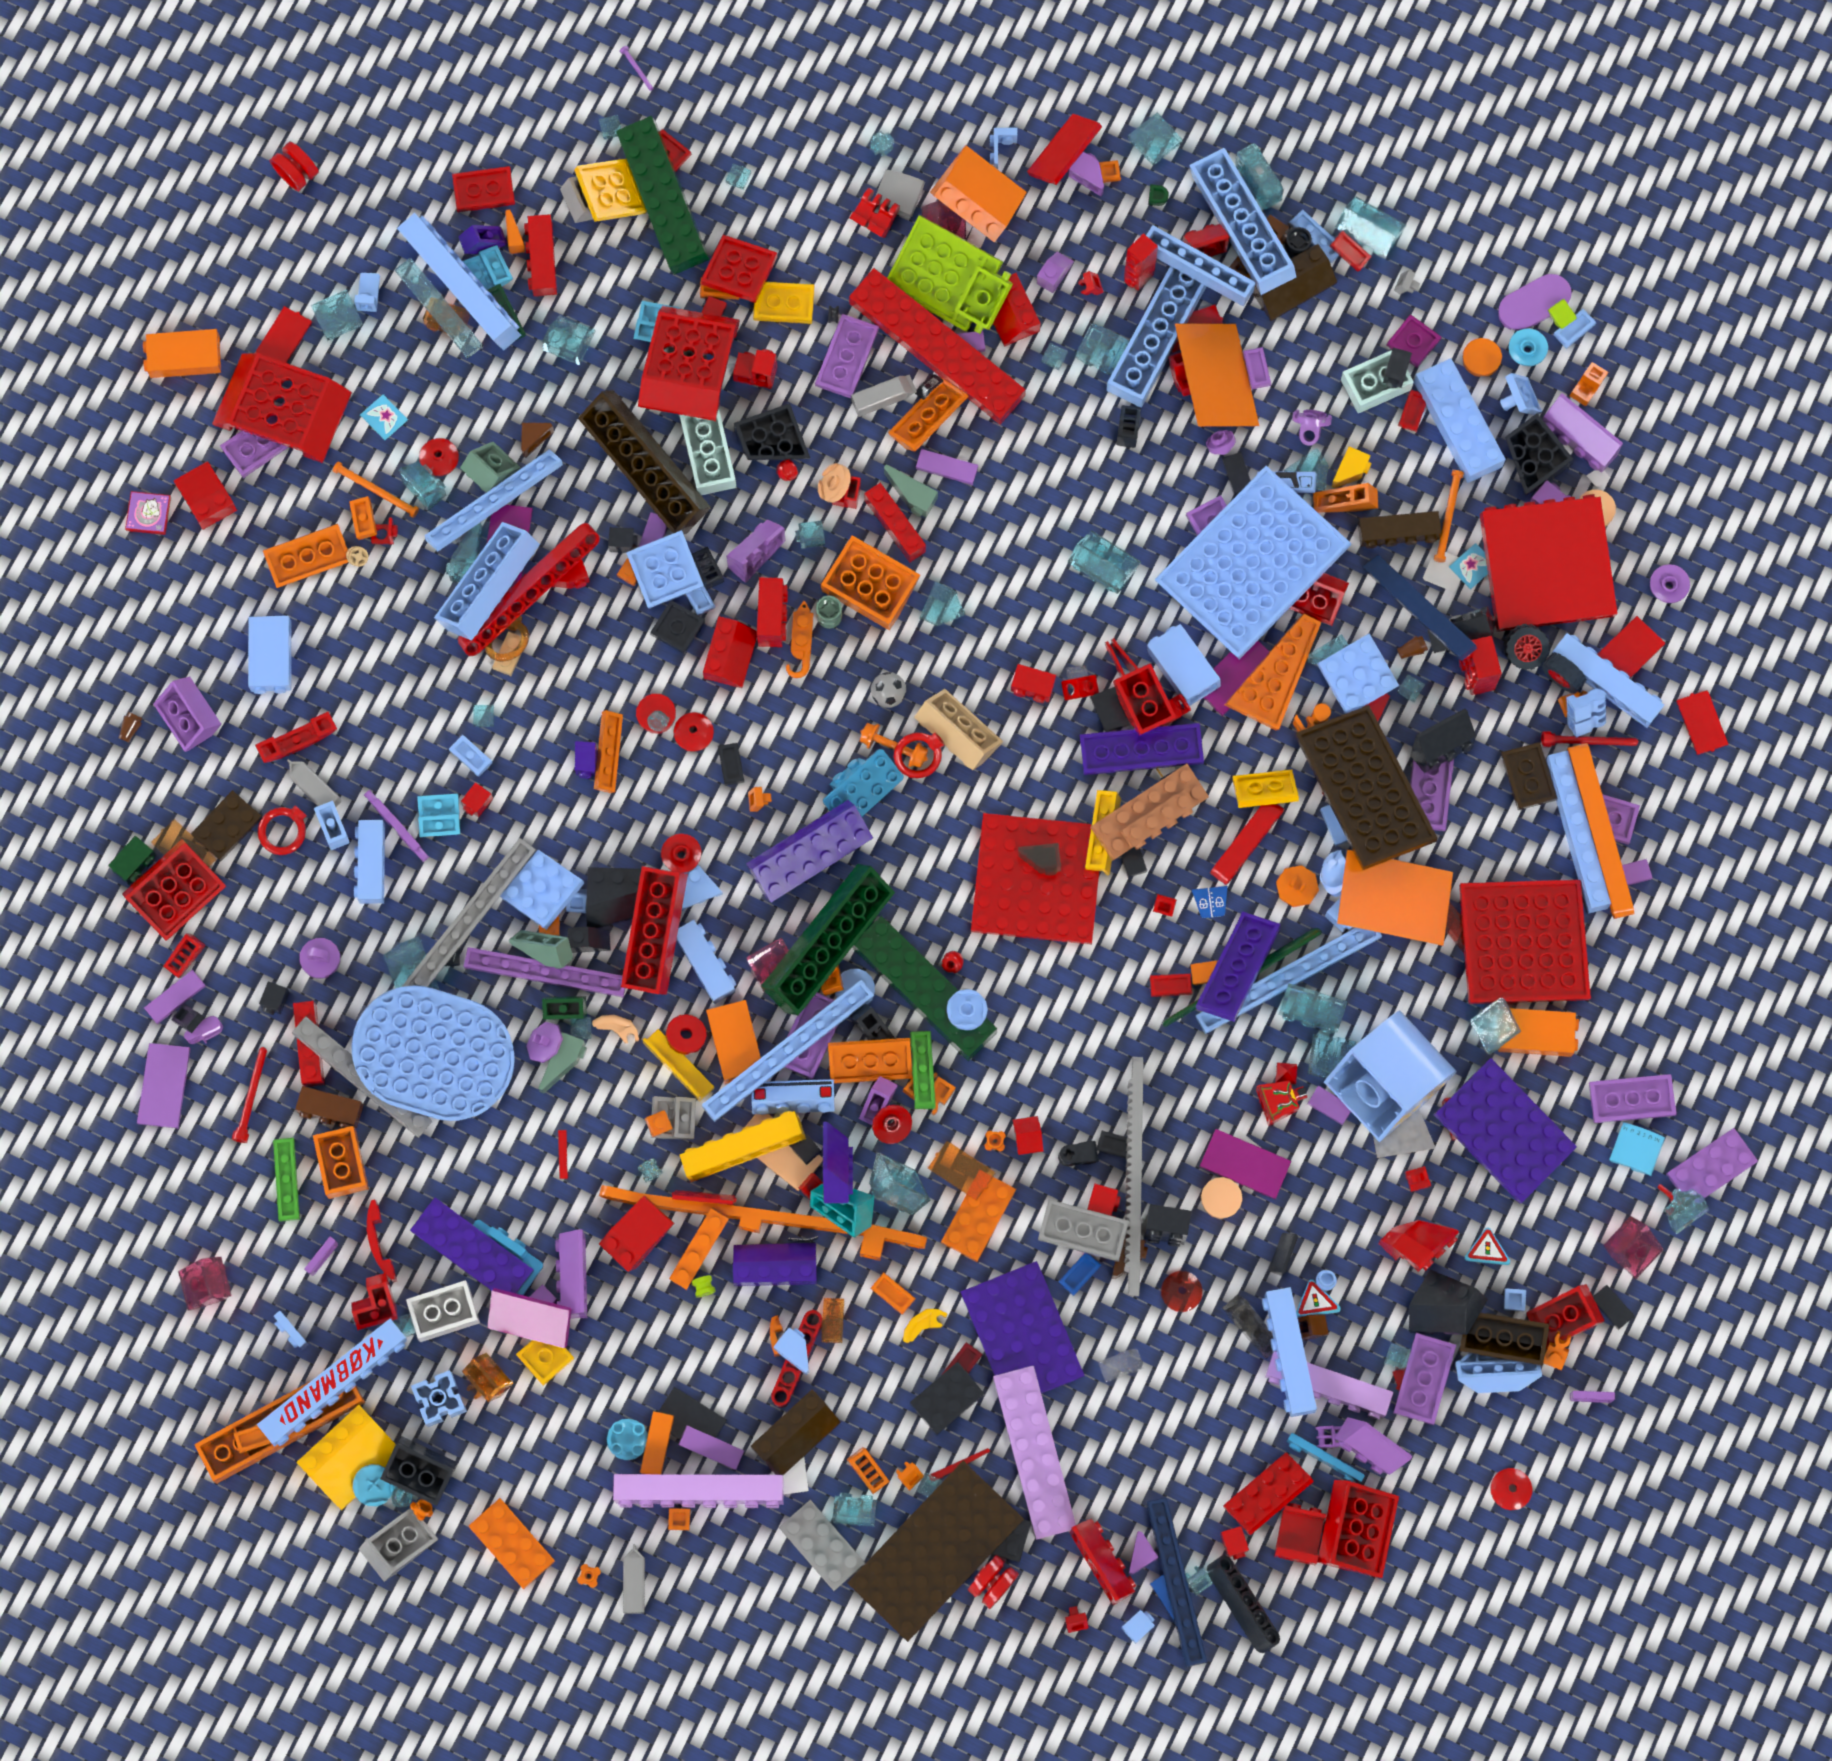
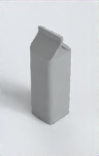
(883, 395)
(312, 784)
(634, 1583)

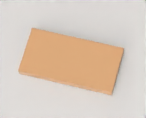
(785, 1161)

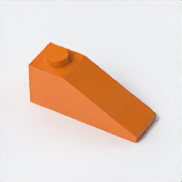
(1346, 499)

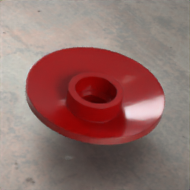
(439, 465)
(693, 741)
(677, 844)
(895, 1131)
(1503, 1496)

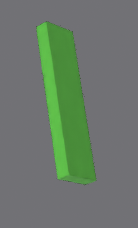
(922, 1070)
(286, 1179)

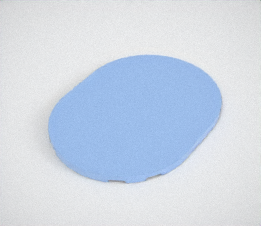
(432, 1053)

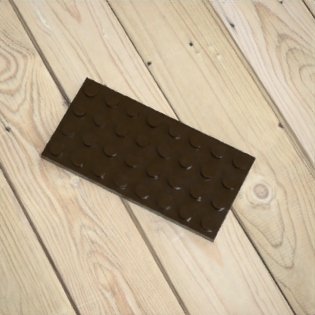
(1366, 787)
(935, 1551)

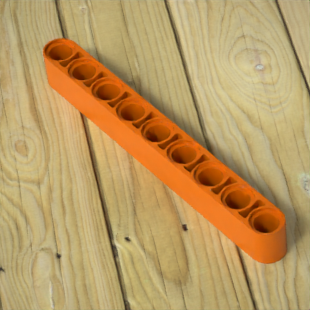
(1601, 830)

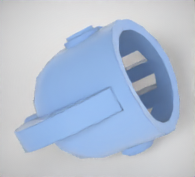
(1333, 872)

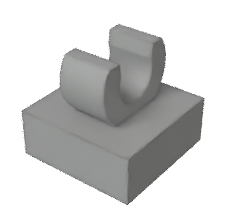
(1406, 283)

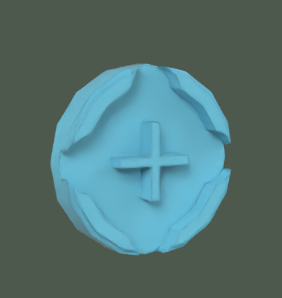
(369, 1487)

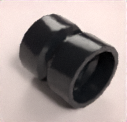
(1297, 241)

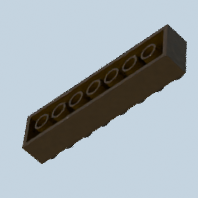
(644, 462)

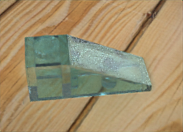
(465, 554)

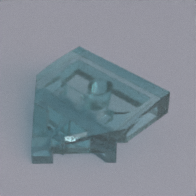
(1312, 463)
(941, 606)
(1685, 1209)

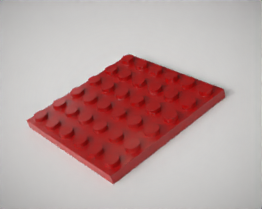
(1028, 904)
(1524, 941)

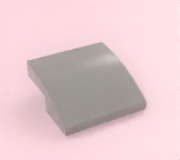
(901, 189)
(680, 1114)

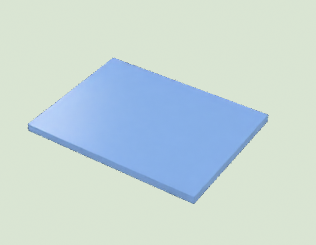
(1252, 562)

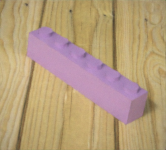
(1341, 1389)

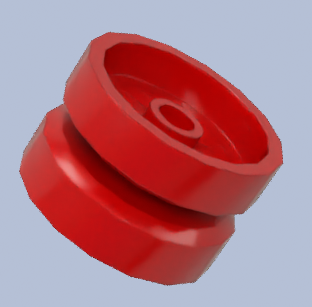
(294, 166)
(991, 1580)

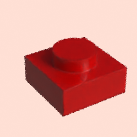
(809, 1184)

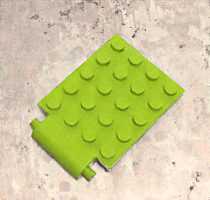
(950, 276)

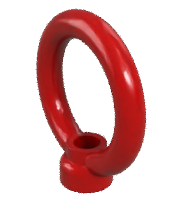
(933, 741)
(297, 816)

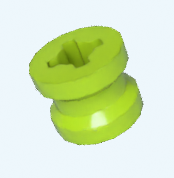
(703, 1286)

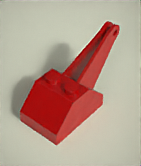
(1140, 693)

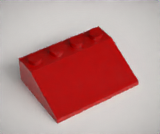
(174, 890)
(1358, 1528)
(1102, 1561)

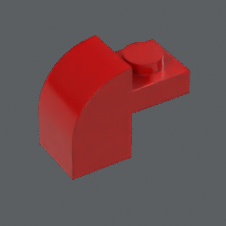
(1179, 374)

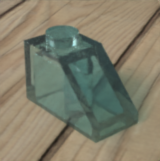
(1327, 650)

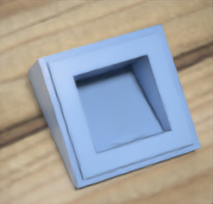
(578, 902)

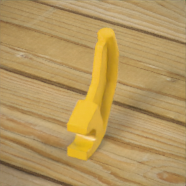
(922, 1321)

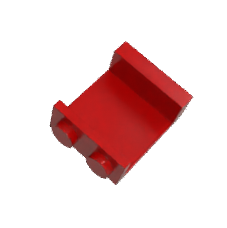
(1299, 1534)

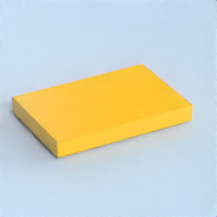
(785, 303)
(1265, 788)

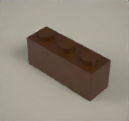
(328, 1108)

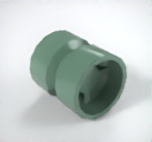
(829, 612)

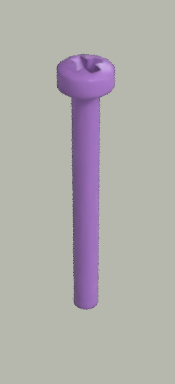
(624, 50)

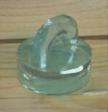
(658, 721)
(401, 1498)

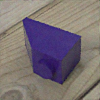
(481, 237)
(585, 759)

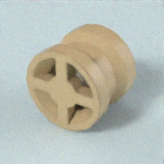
(360, 558)

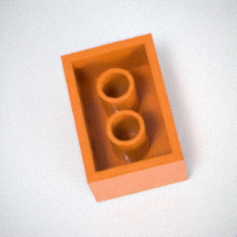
(340, 1162)

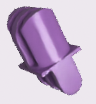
(206, 1029)
(1321, 1437)

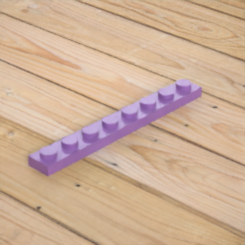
(535, 971)

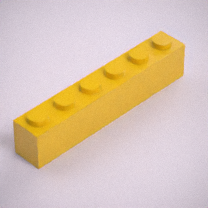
(742, 1146)

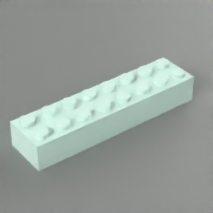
(707, 450)

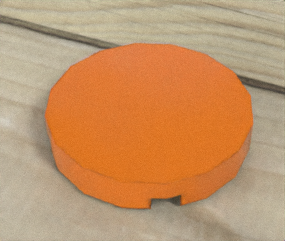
(1482, 357)

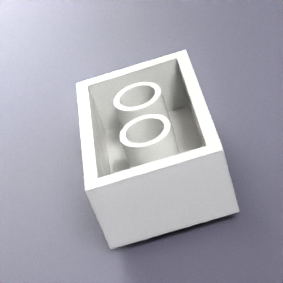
(443, 1311)

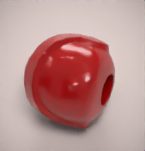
(787, 470)
(952, 962)

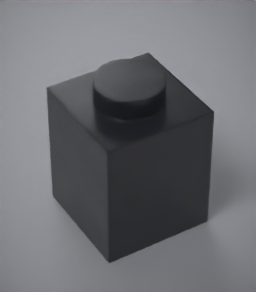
(622, 540)
(273, 998)

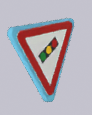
(1487, 1250)
(1316, 1302)

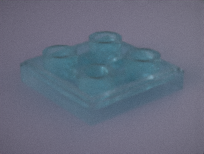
(1155, 139)
(337, 315)
(1495, 1025)

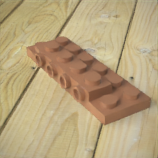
(1150, 812)

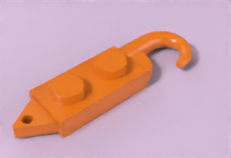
(801, 639)

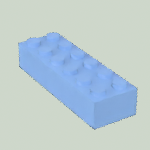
(1459, 420)
(487, 581)

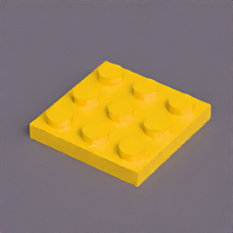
(610, 190)

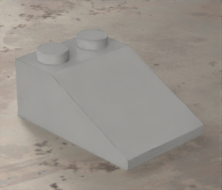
(576, 200)
(397, 1544)

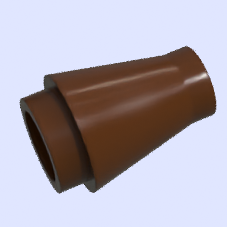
(1413, 647)
(129, 727)

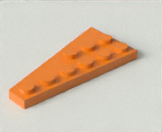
(1272, 683)

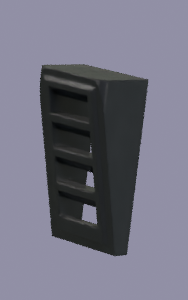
(1128, 438)
(711, 582)

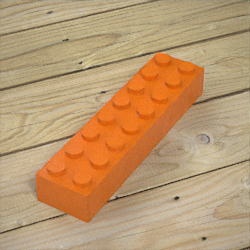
(220, 1449)

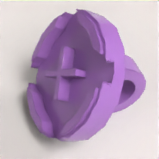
(1313, 421)
(320, 958)

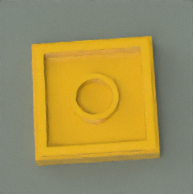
(544, 1360)

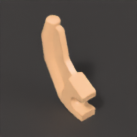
(618, 1024)

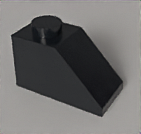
(1397, 368)
(589, 939)

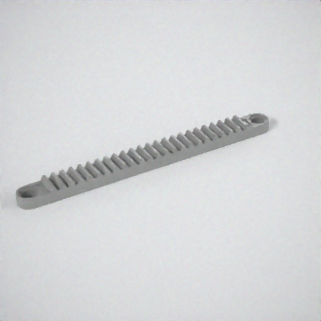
(1134, 1176)

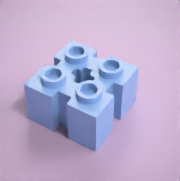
(426, 1394)

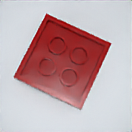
(739, 268)

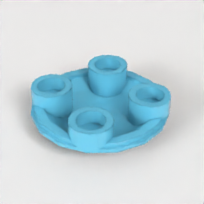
(627, 1439)

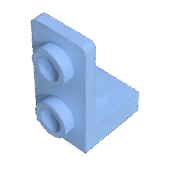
(1001, 135)
(368, 292)

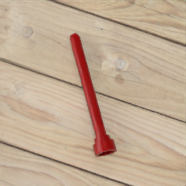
(1549, 738)
(241, 1134)

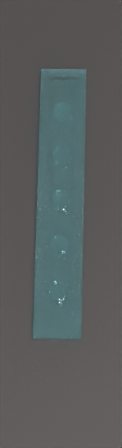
(438, 308)

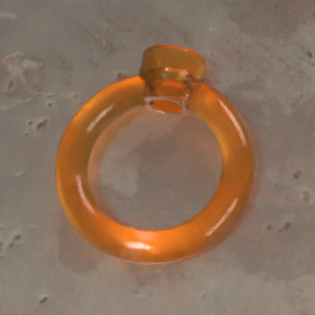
(517, 624)

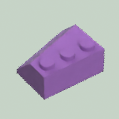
(756, 549)

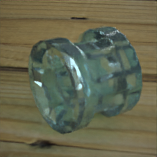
(649, 1170)

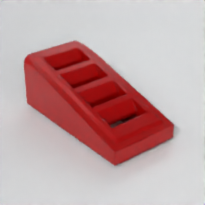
(178, 951)

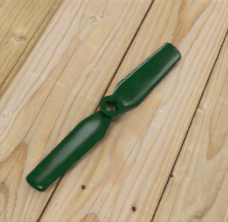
(1269, 961)

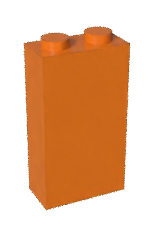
(182, 353)
(1543, 1033)
(733, 1038)

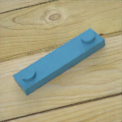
(1299, 1444)

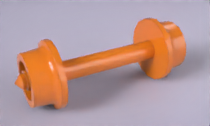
(869, 735)

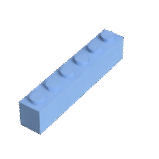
(1201, 267)
(1616, 684)
(1290, 1352)

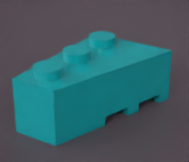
(852, 1216)

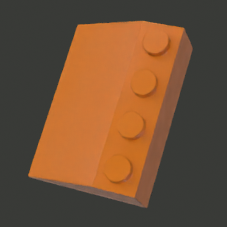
(979, 193)
(870, 582)

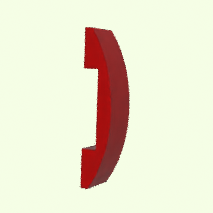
(297, 739)
(373, 1218)

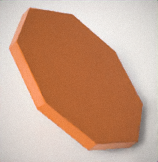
(1297, 886)

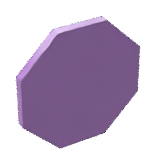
(544, 1042)

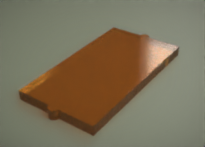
(173, 834)
(961, 1170)

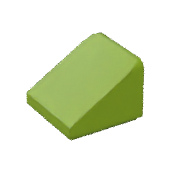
(1562, 314)

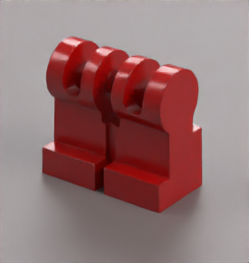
(867, 217)

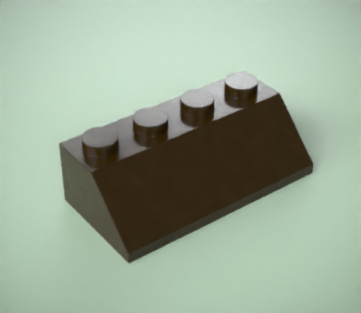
(1312, 277)
(1507, 1339)
(795, 1433)

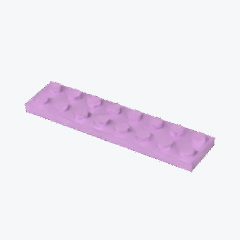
(1034, 1452)

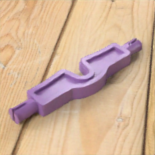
(399, 828)

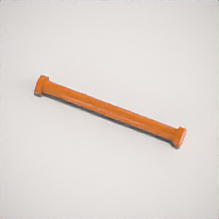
(338, 468)
(1440, 556)

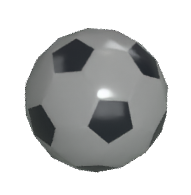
(888, 689)

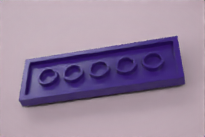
(1129, 752)
(1238, 966)
(470, 1248)

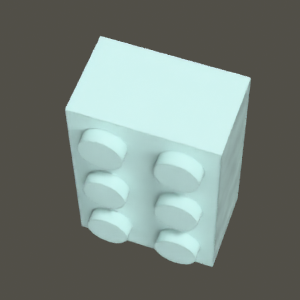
(1366, 386)

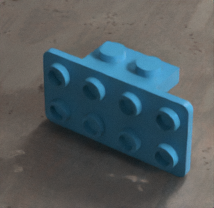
(864, 782)
(515, 1247)

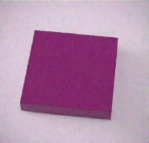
(1414, 338)

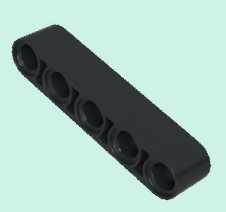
(1243, 1604)

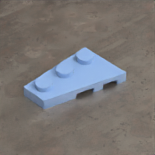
(699, 888)

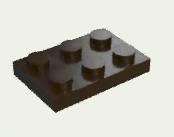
(1528, 776)
(226, 825)

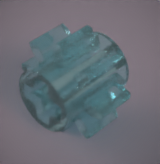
(881, 143)

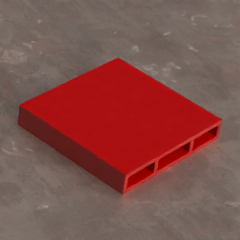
(1548, 562)

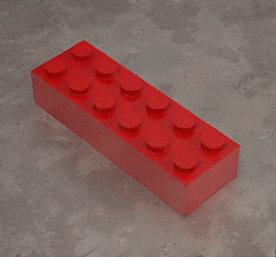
(654, 930)

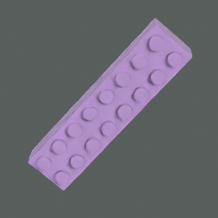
(698, 1489)

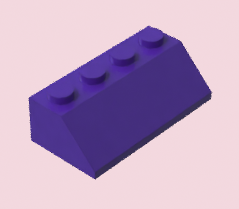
(836, 1166)
(774, 1264)

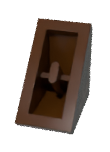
(534, 435)

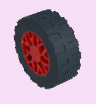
(1526, 646)
(1564, 673)

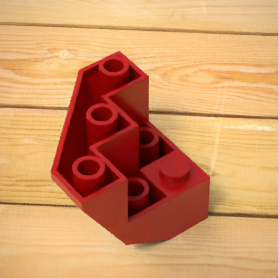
(1418, 1242)

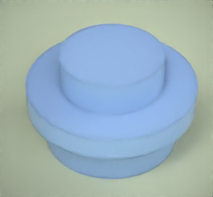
(1326, 1280)

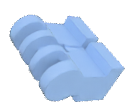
(1586, 712)

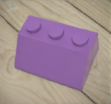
(187, 713)
(1371, 1446)

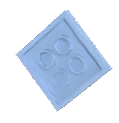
(665, 569)
(1357, 674)
(542, 889)

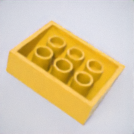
(343, 1452)

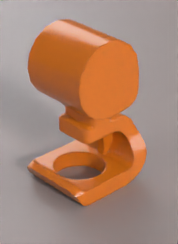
(1320, 714)

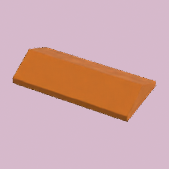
(927, 416)
(306, 555)

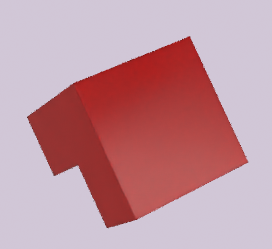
(851, 496)
(1028, 1135)

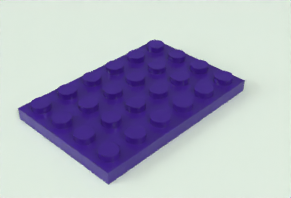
(1505, 1130)
(1022, 1327)

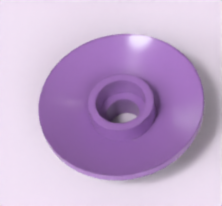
(1673, 575)

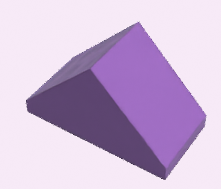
(1142, 1554)

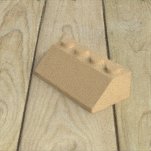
(958, 729)

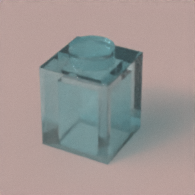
(810, 534)

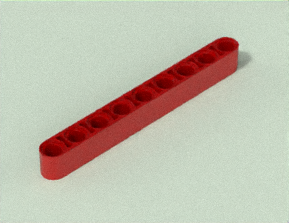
(533, 586)

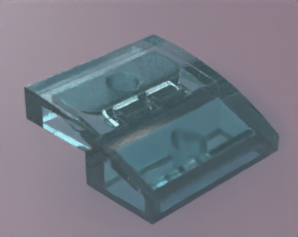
(1101, 348)
(1327, 1054)

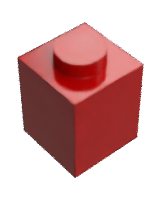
(476, 800)
(1234, 1542)

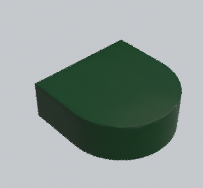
(1158, 195)

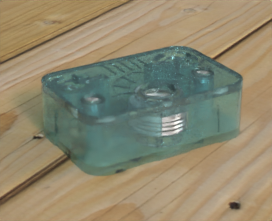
(1259, 176)

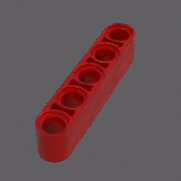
(1246, 842)
(789, 1388)

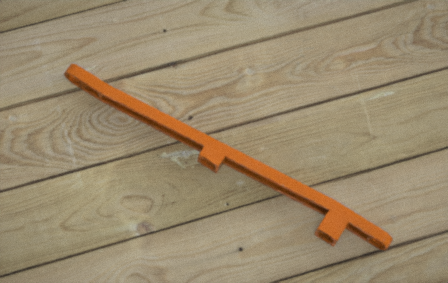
(752, 1219)

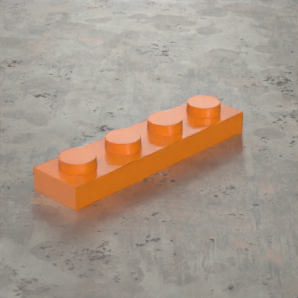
(608, 751)
(699, 1248)

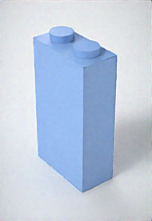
(269, 654)
(1183, 664)

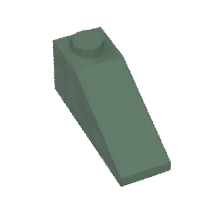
(914, 494)
(545, 948)
(566, 1058)

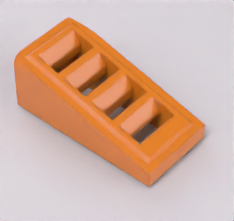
(515, 240)
(868, 1459)

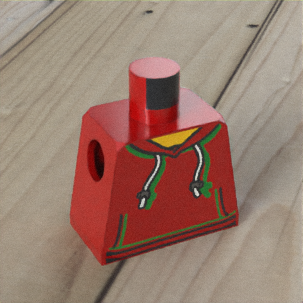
(1279, 1100)

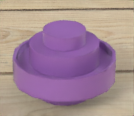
(1221, 442)

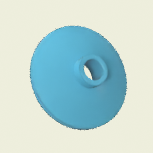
(1531, 339)

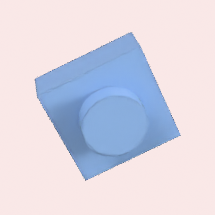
(1514, 1300)

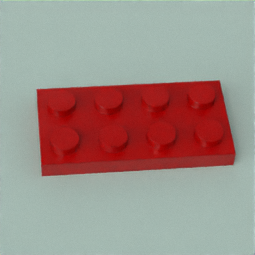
(1268, 1493)

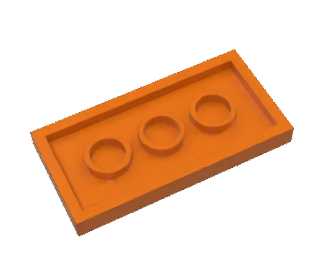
(870, 1059)
(978, 1220)
(511, 1543)

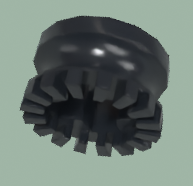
(832, 315)

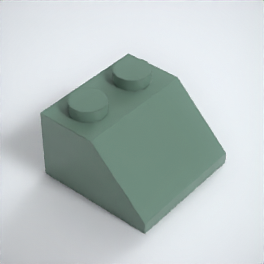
(489, 466)

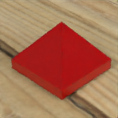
(1164, 905)
(1286, 1072)

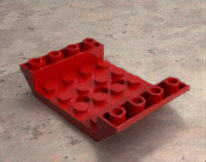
(682, 382)
(304, 421)

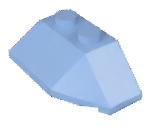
(1494, 1374)

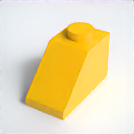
(1352, 467)

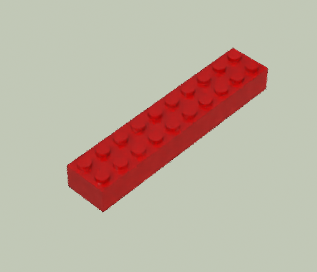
(937, 346)

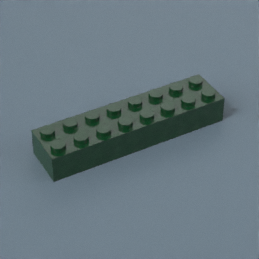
(662, 195)
(827, 939)
(919, 984)

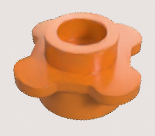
(999, 1136)
(422, 1509)
(592, 1581)

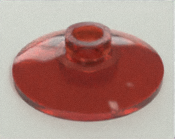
(1177, 1301)

